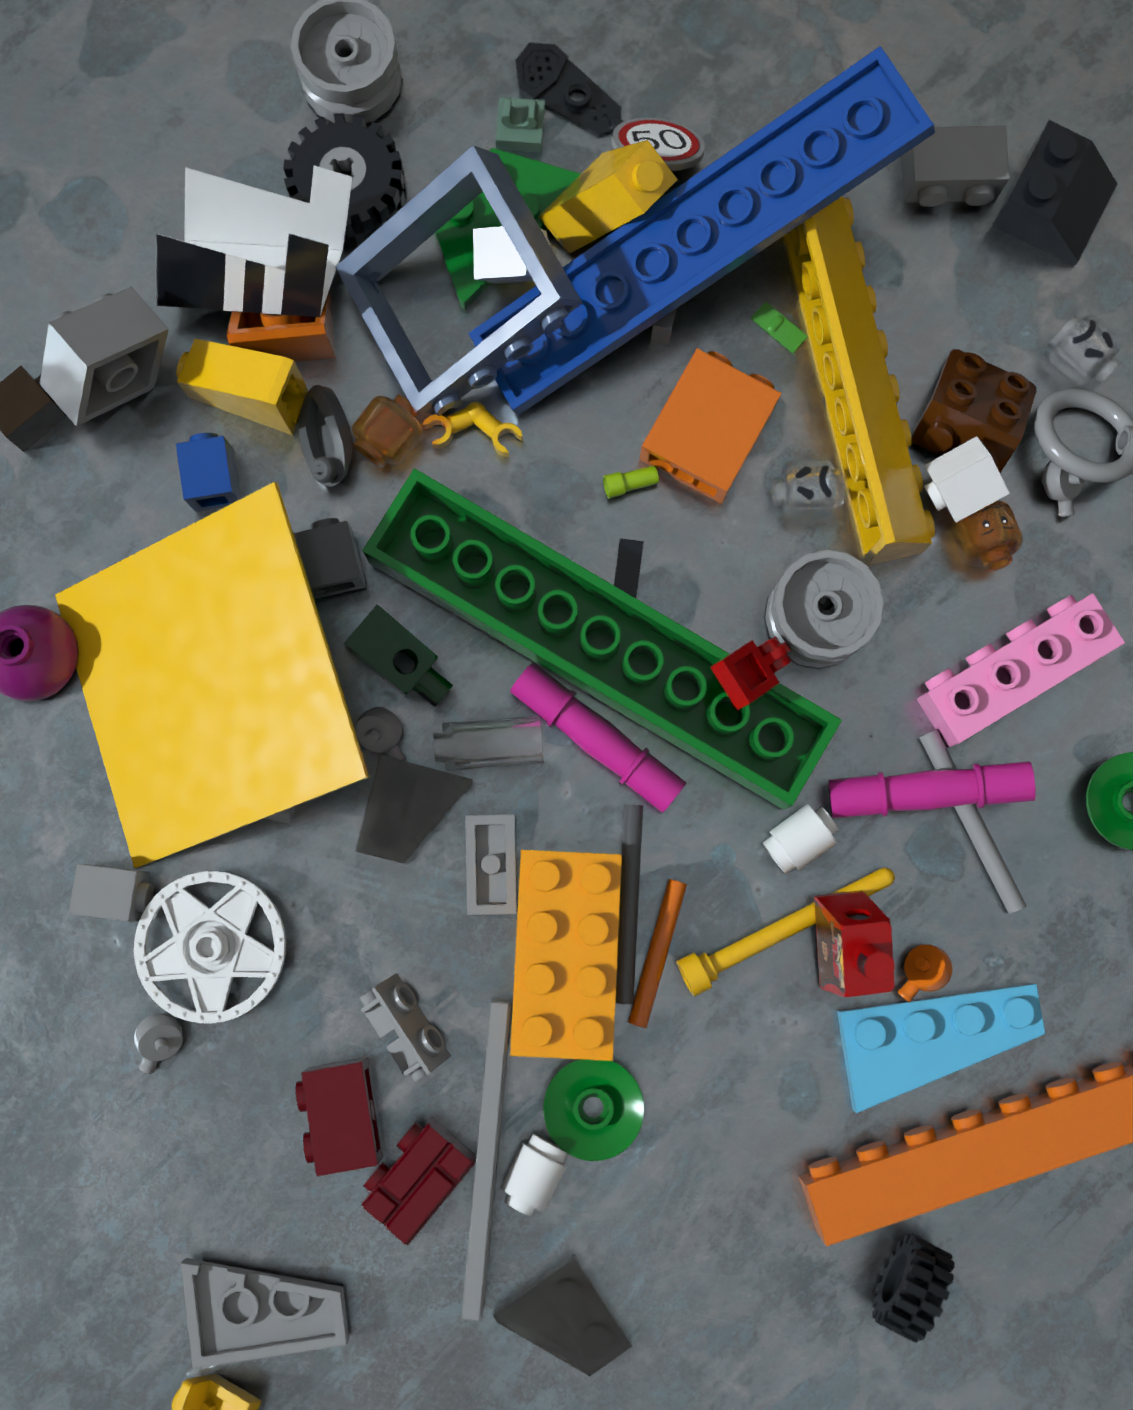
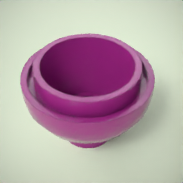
(47, 654)

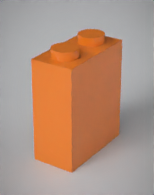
(710, 424)

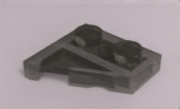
(405, 807)
(566, 1318)

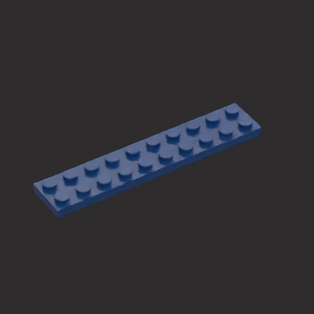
(719, 221)

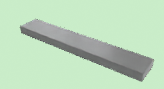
(486, 1160)

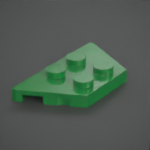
(538, 185)

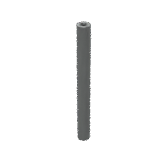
(629, 903)

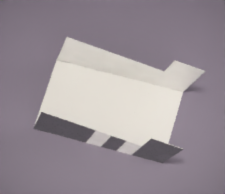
(254, 247)

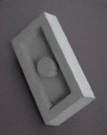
(491, 864)

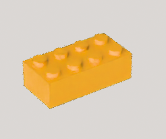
(566, 955)

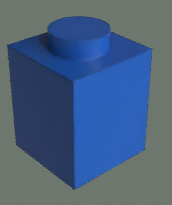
(208, 472)

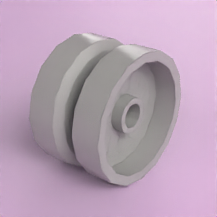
(347, 59)
(843, 588)

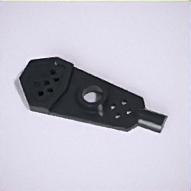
(559, 82)

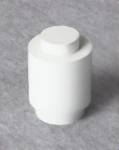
(801, 838)
(534, 1175)

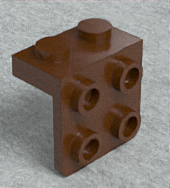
(973, 402)

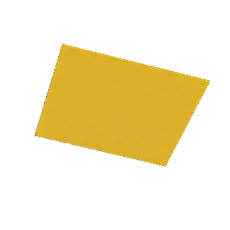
(211, 680)

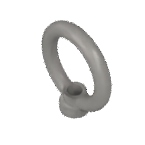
(1068, 460)

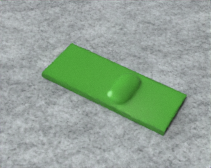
(779, 327)

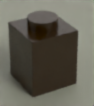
(26, 409)

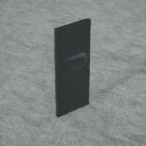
(628, 566)

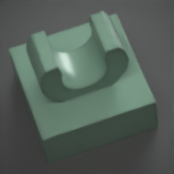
(520, 124)

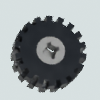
(352, 147)

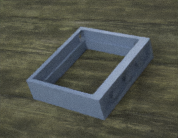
(410, 227)

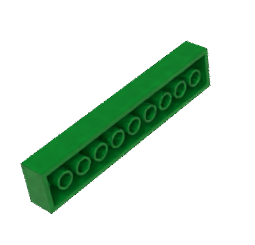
(596, 638)

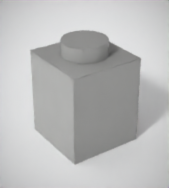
(110, 893)

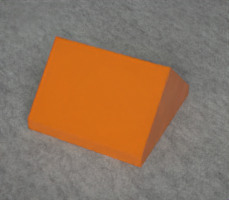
(285, 335)

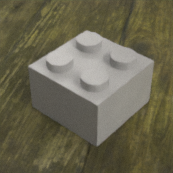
(102, 355)

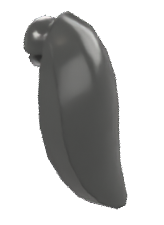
(325, 436)

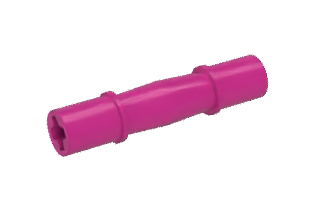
(597, 737)
(932, 789)

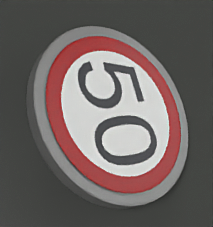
(673, 141)

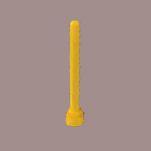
(702, 970)

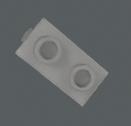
(419, 1044)

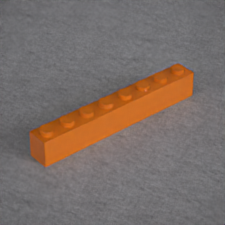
(971, 1154)

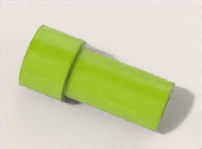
(618, 483)

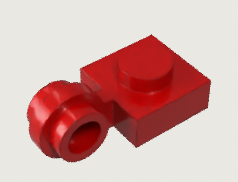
(751, 670)

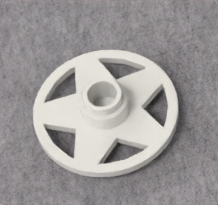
(209, 947)

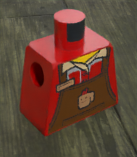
(855, 952)

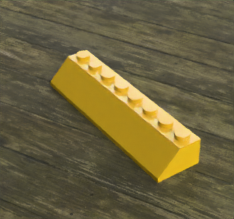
(857, 386)

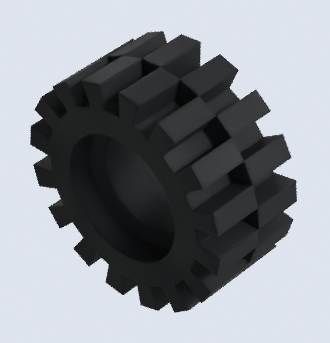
(913, 1288)

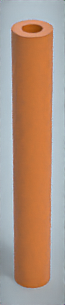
(657, 953)

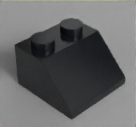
(1058, 194)

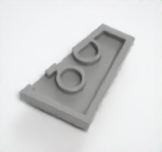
(257, 1314)

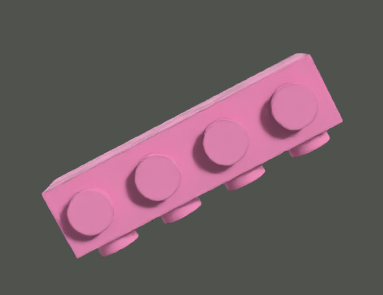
(1019, 670)

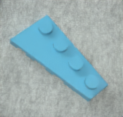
(919, 1041)

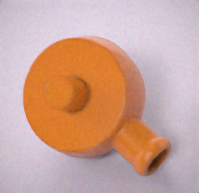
(926, 969)

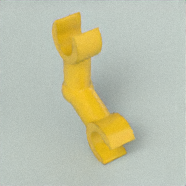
(472, 414)

